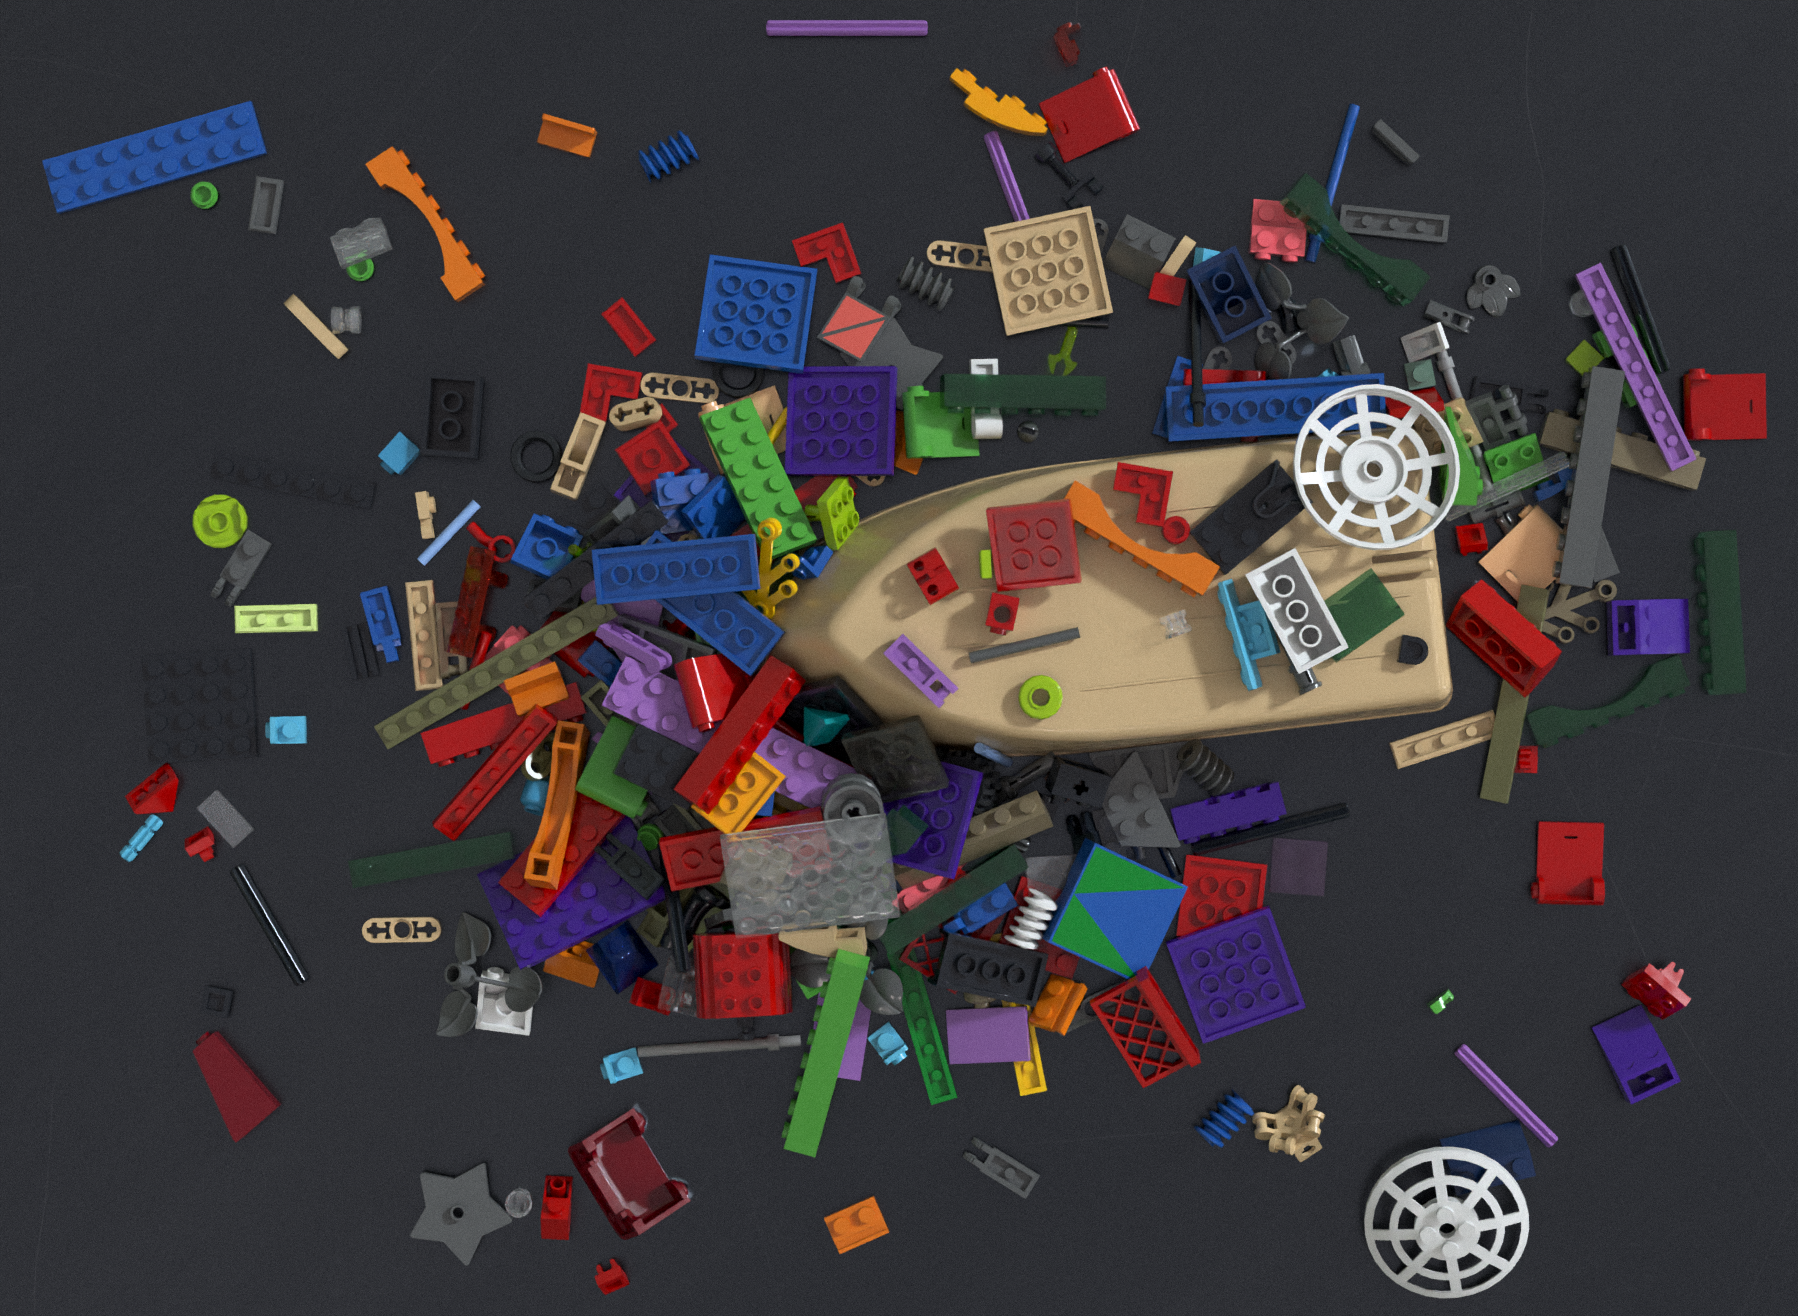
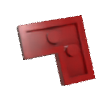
(829, 244)
(605, 382)
(1151, 485)

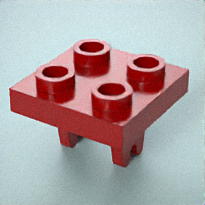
(1657, 989)

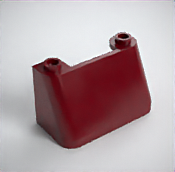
(626, 1176)

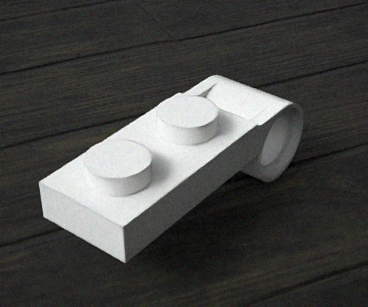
(985, 425)

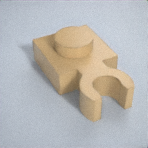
(426, 506)

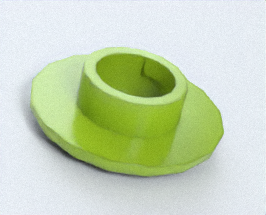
(1054, 701)

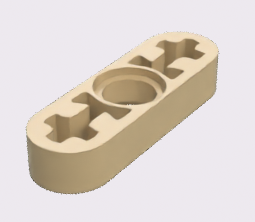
(959, 246)
(323, 334)
(673, 378)
(381, 923)

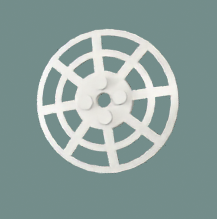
(1387, 456)
(1446, 1210)

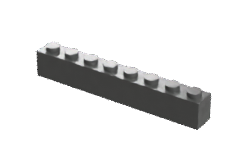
(1589, 477)

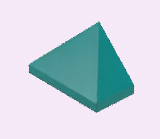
(822, 725)

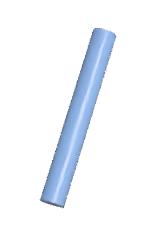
(448, 532)
(993, 754)

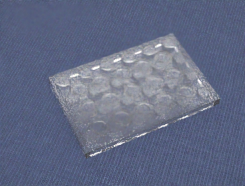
(810, 875)

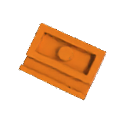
(1057, 1004)
(856, 1224)

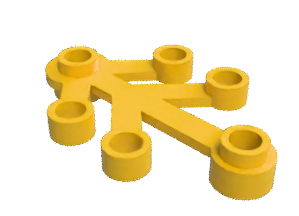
(768, 576)

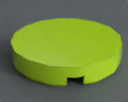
(220, 521)

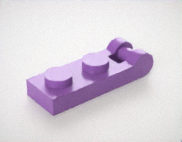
(634, 646)
(919, 669)

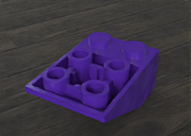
(1648, 626)
(1635, 1055)

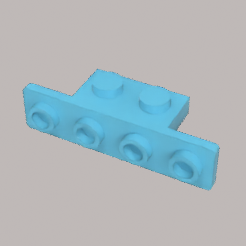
(1251, 633)

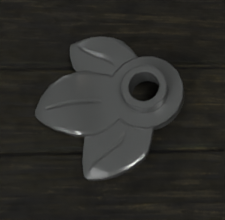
(1494, 294)

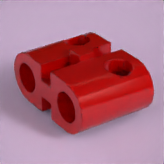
(932, 576)

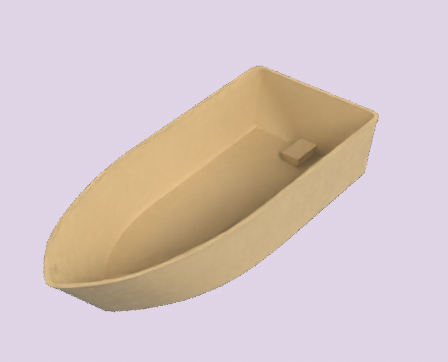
(1121, 675)

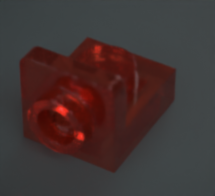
(1066, 47)

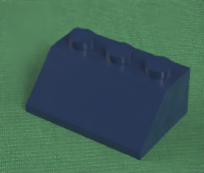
(1499, 1142)

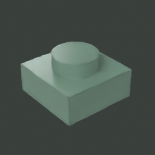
(1419, 374)

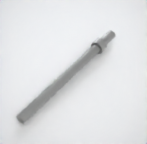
(1445, 365)
(772, 1042)

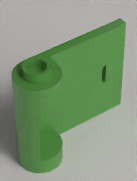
(933, 431)
(603, 785)

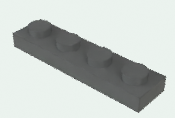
(1394, 223)

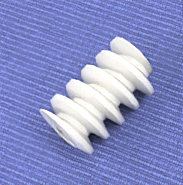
(1032, 921)

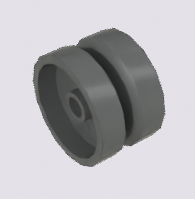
(848, 792)

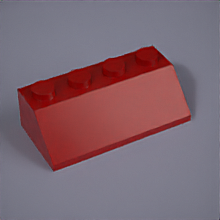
(1503, 638)

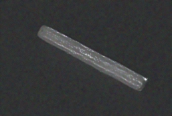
(1512, 484)

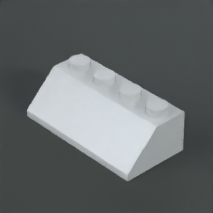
(1297, 611)

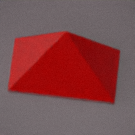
(155, 793)

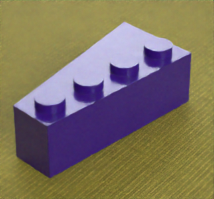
(1228, 811)

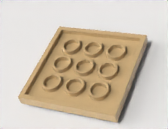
(1048, 270)

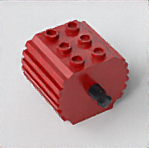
(741, 977)

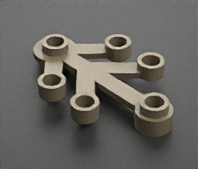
(1561, 609)

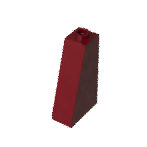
(235, 1087)

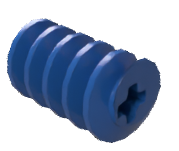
(667, 155)
(1224, 1120)

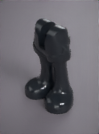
(698, 905)

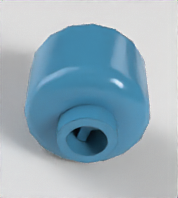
(535, 795)

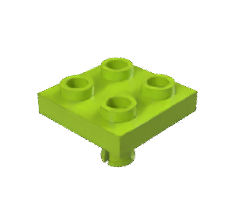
(835, 512)

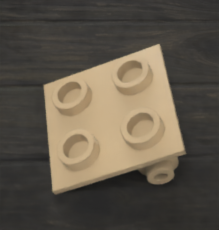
(1430, 436)

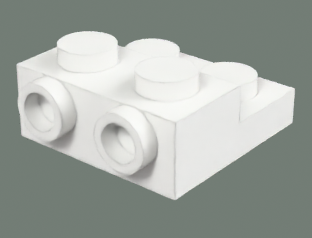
(493, 1010)

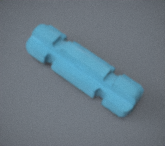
(141, 838)

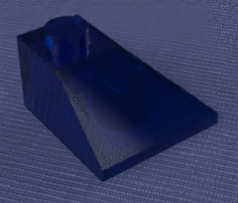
(622, 957)

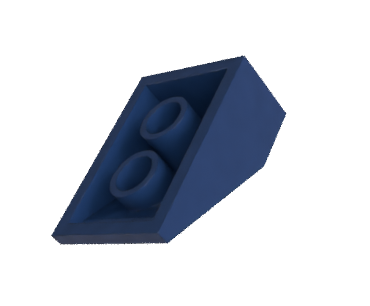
(1228, 295)

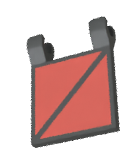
(856, 325)

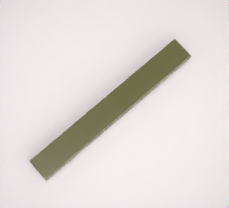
(1511, 711)

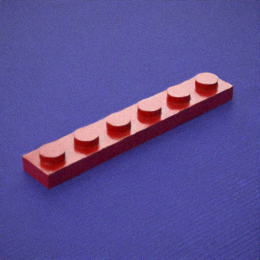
(494, 772)

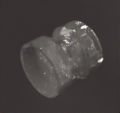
(346, 320)

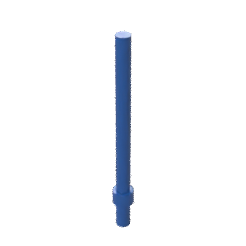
(1334, 176)

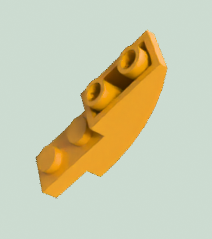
(1004, 114)

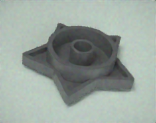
(894, 349)
(470, 1194)

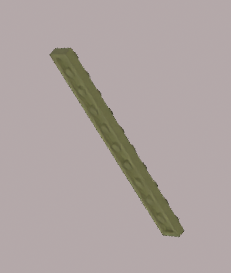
(494, 671)

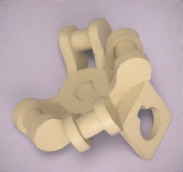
(1292, 1125)

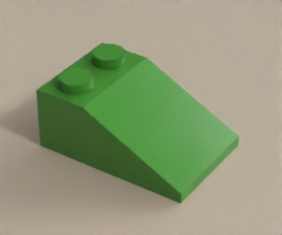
(1469, 480)

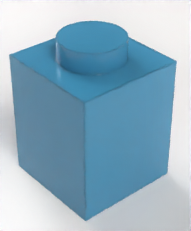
(399, 454)

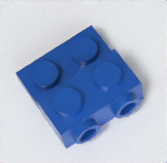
(674, 494)
(545, 546)

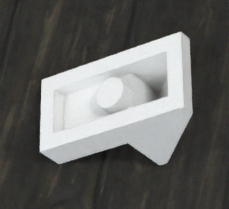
(1425, 342)

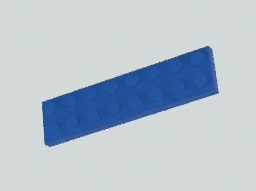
(154, 157)
(1266, 406)

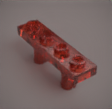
(471, 600)

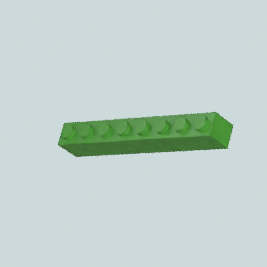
(826, 1052)

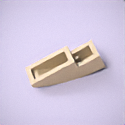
(578, 457)
(827, 940)

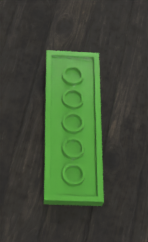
(757, 475)

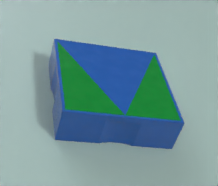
(1113, 910)

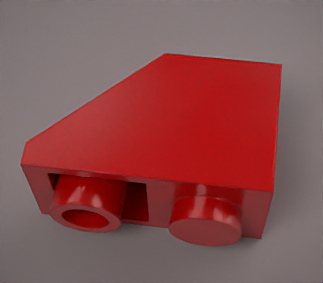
(556, 1207)

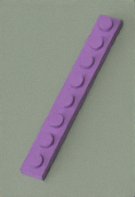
(1637, 367)

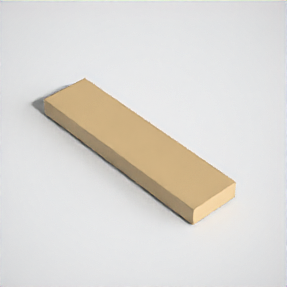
(423, 635)
(1443, 739)

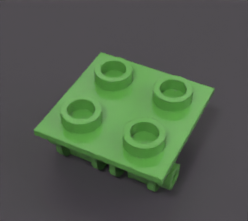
(1514, 457)

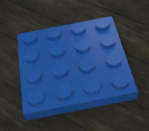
(756, 314)

